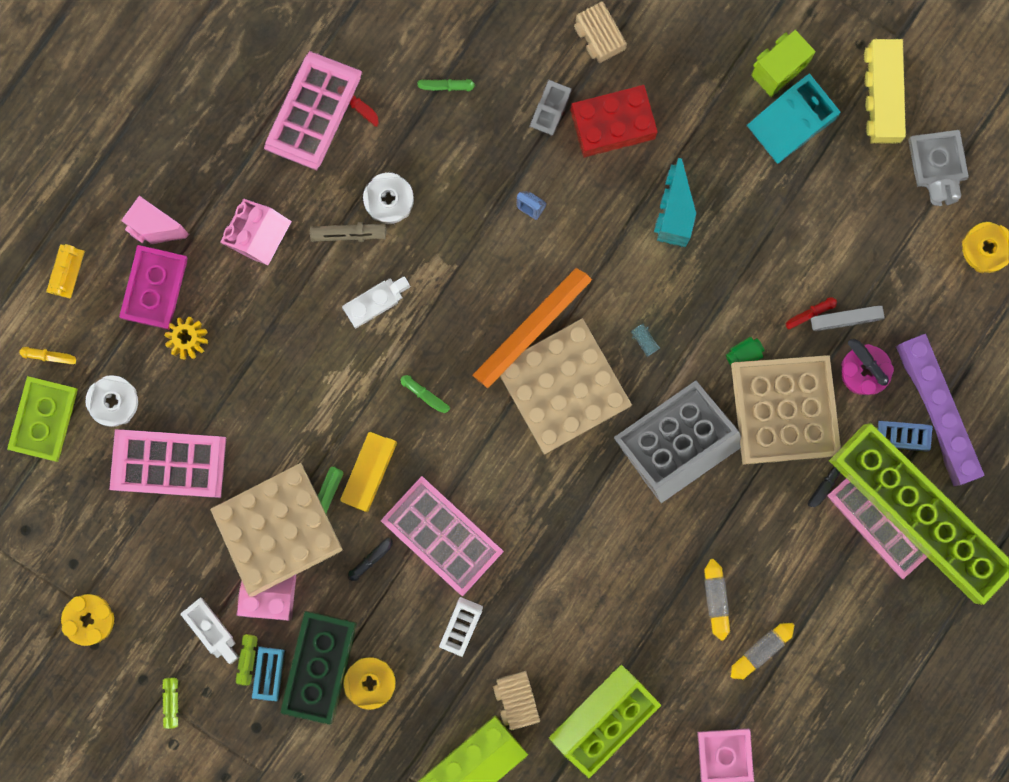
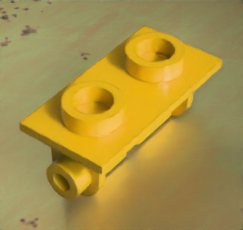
(65, 271)

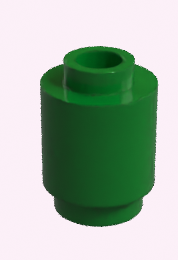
(747, 350)

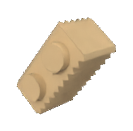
(600, 32)
(517, 701)

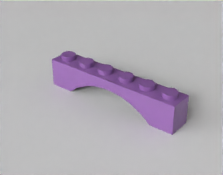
(953, 439)

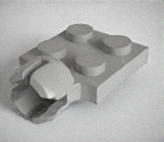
(939, 165)

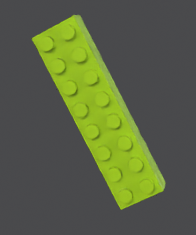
(923, 513)

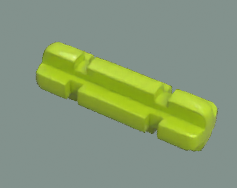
(246, 659)
(170, 703)

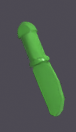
(448, 85)
(424, 394)

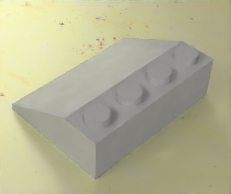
(679, 441)

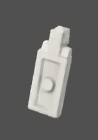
(375, 301)
(210, 630)

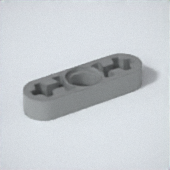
(847, 318)

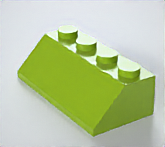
(604, 721)
(481, 757)

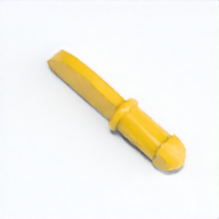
(44, 355)

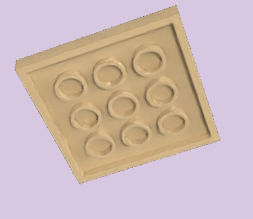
(564, 386)
(785, 409)
(276, 530)

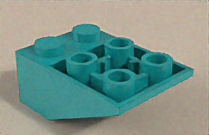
(794, 118)
(679, 213)

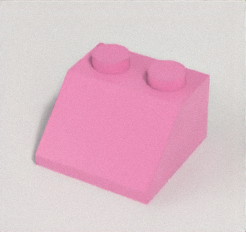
(151, 224)
(271, 603)

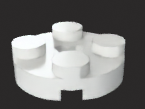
(377, 190)
(104, 389)

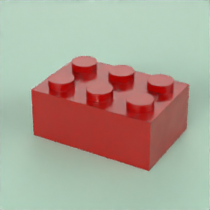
(613, 121)

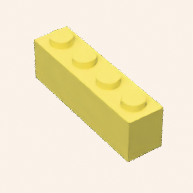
(886, 91)

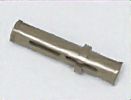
(348, 232)

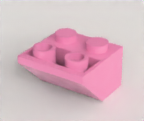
(255, 231)

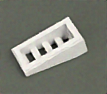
(471, 607)

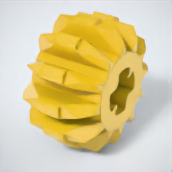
(193, 330)

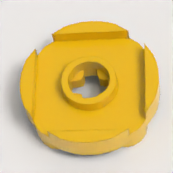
(974, 252)
(100, 613)
(358, 674)

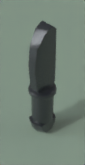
(867, 359)
(824, 488)
(371, 559)

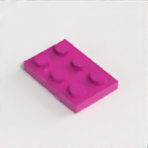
(153, 287)

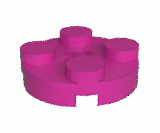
(865, 384)

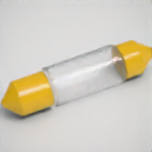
(717, 599)
(762, 651)

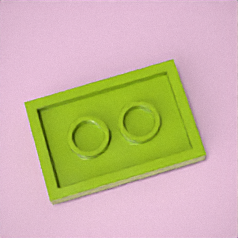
(42, 419)

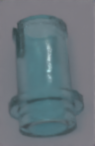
(645, 339)

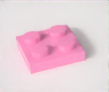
(725, 756)

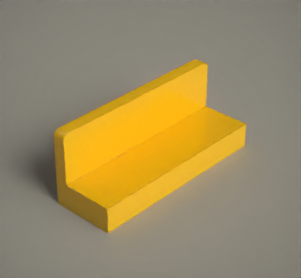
(368, 471)

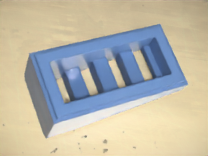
(530, 204)
(926, 435)

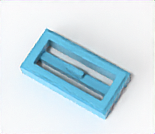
(265, 696)

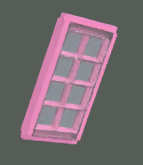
(313, 110)
(167, 463)
(877, 529)
(442, 536)

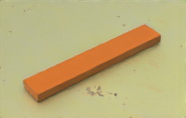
(532, 327)

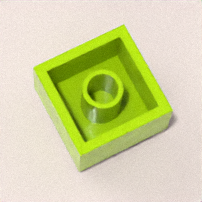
(783, 62)

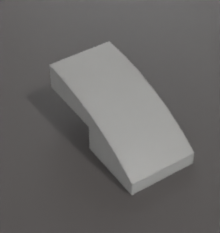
(551, 107)

